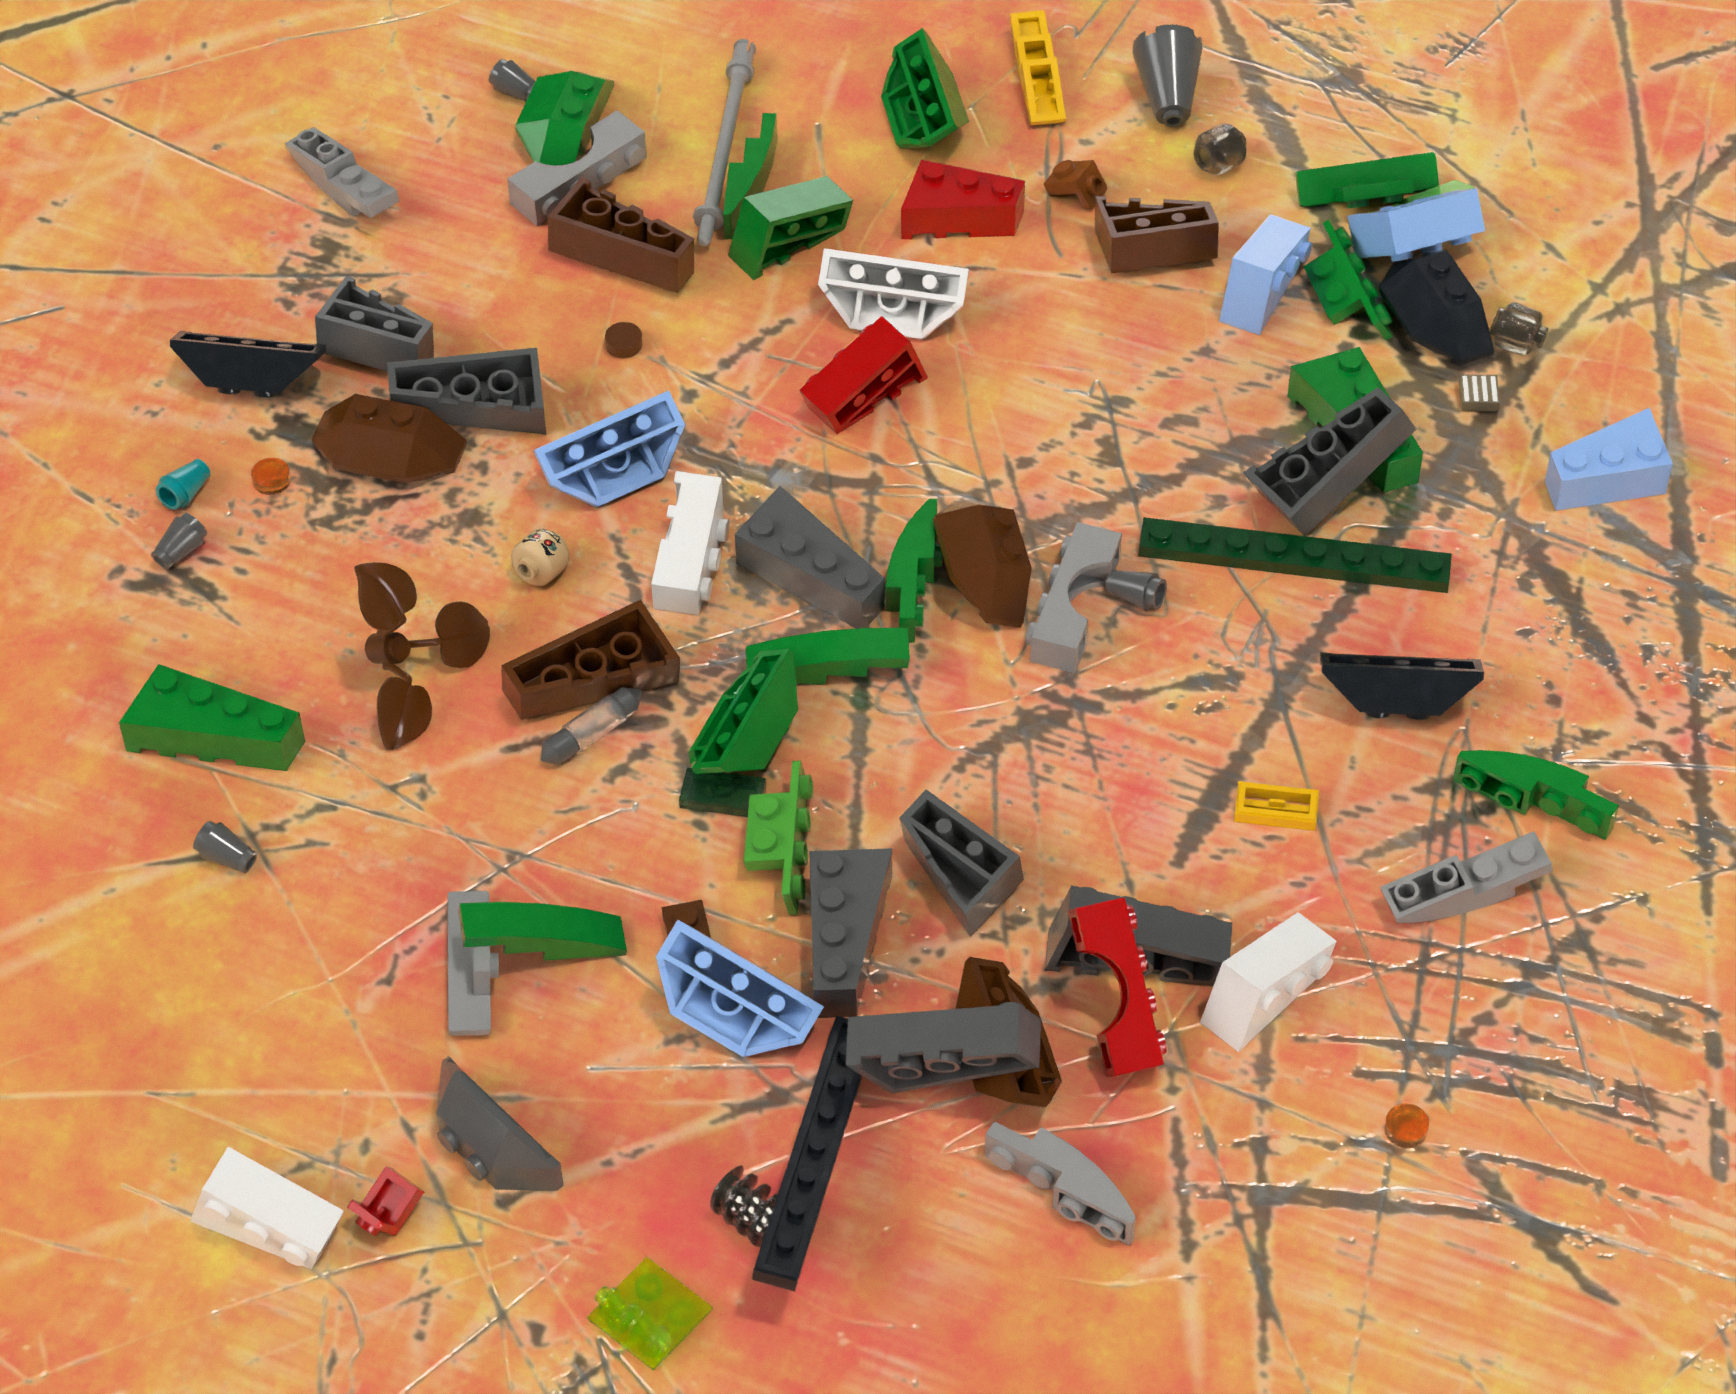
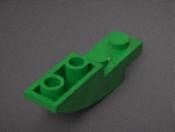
(913, 566)
(1525, 781)

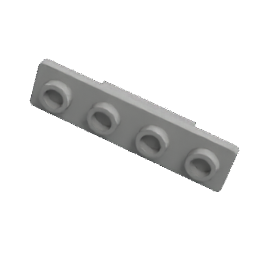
(468, 974)

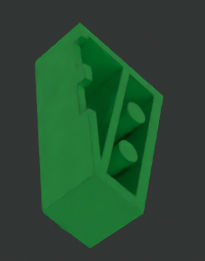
(785, 220)

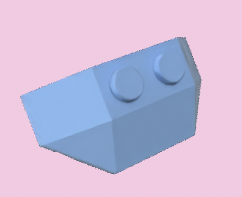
(615, 452)
(731, 995)

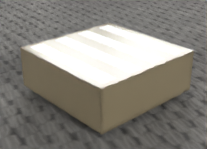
(1479, 393)

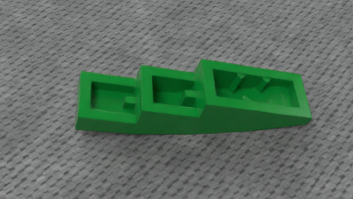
(752, 174)
(840, 652)
(543, 928)

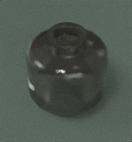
(1220, 149)
(1518, 329)

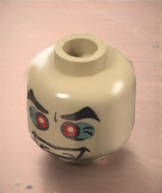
(540, 557)

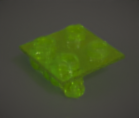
(648, 1312)

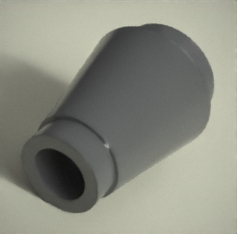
(511, 79)
(179, 540)
(1138, 588)
(224, 847)

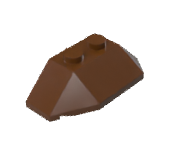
(387, 440)
(986, 559)
(988, 984)

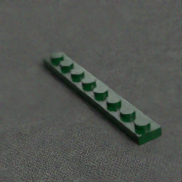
(1295, 555)

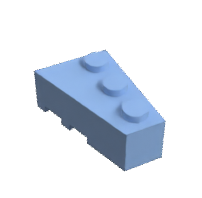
(1417, 225)
(1263, 273)
(1610, 465)

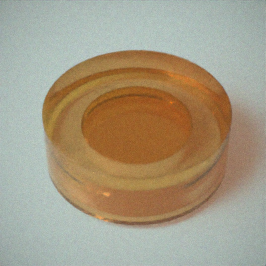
(271, 476)
(1406, 1125)

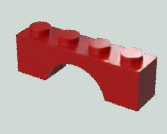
(1131, 1038)

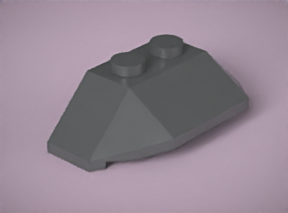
(489, 1137)

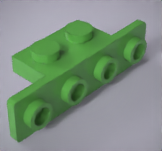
(777, 834)

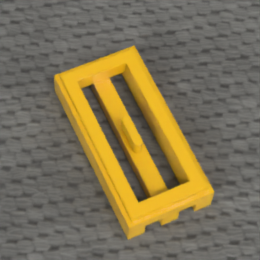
(1276, 811)

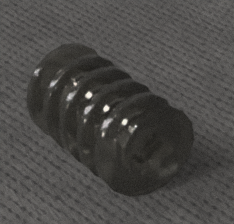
(743, 1205)

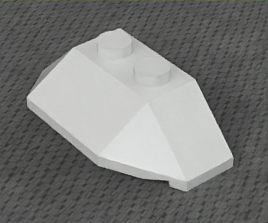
(905, 292)

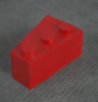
(961, 201)
(862, 375)

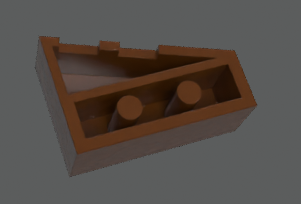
(1155, 235)

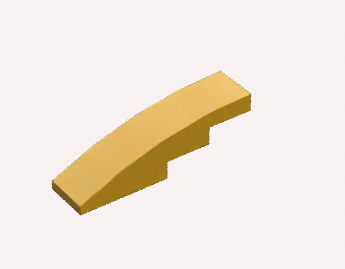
(1037, 68)

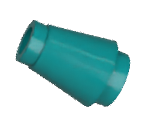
(181, 485)

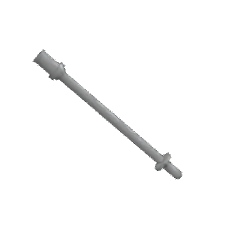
(739, 71)

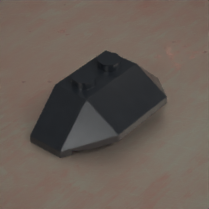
(1438, 306)
(244, 362)
(1400, 683)

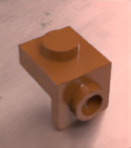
(1077, 178)

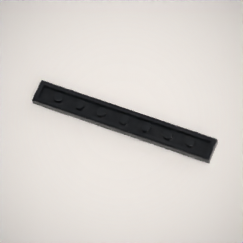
(809, 1166)

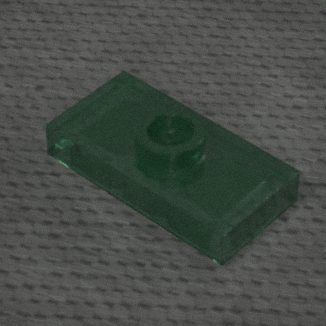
(720, 792)

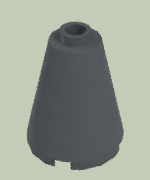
(1169, 70)

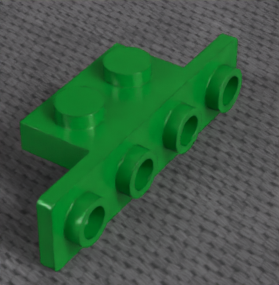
(1367, 180)
(1341, 285)

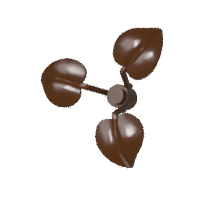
(463, 634)

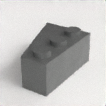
(369, 330)
(961, 860)

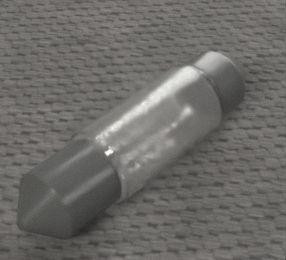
(590, 725)

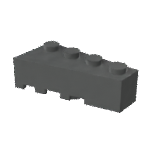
(475, 389)
(1331, 460)
(943, 1045)

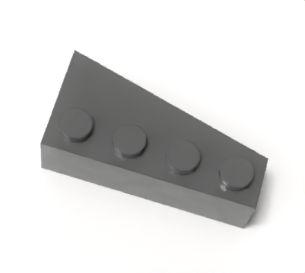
(809, 561)
(845, 918)
(1175, 942)

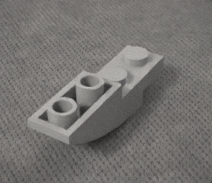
(338, 174)
(1467, 885)
(1078, 1184)

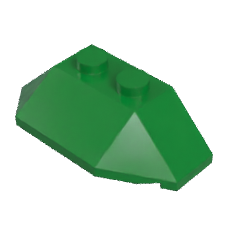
(921, 94)
(560, 115)
(749, 717)

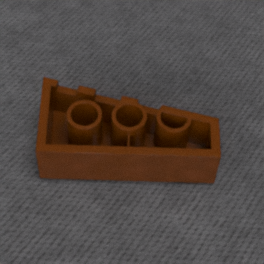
(619, 238)
(592, 663)

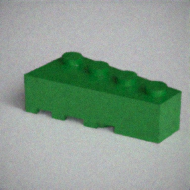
(1334, 383)
(210, 721)

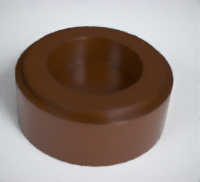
(623, 339)

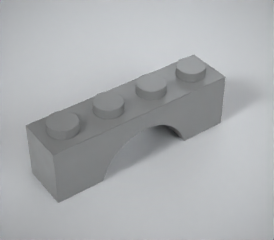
(615, 148)
(1061, 631)

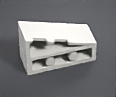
(691, 545)
(1266, 979)
(265, 1210)

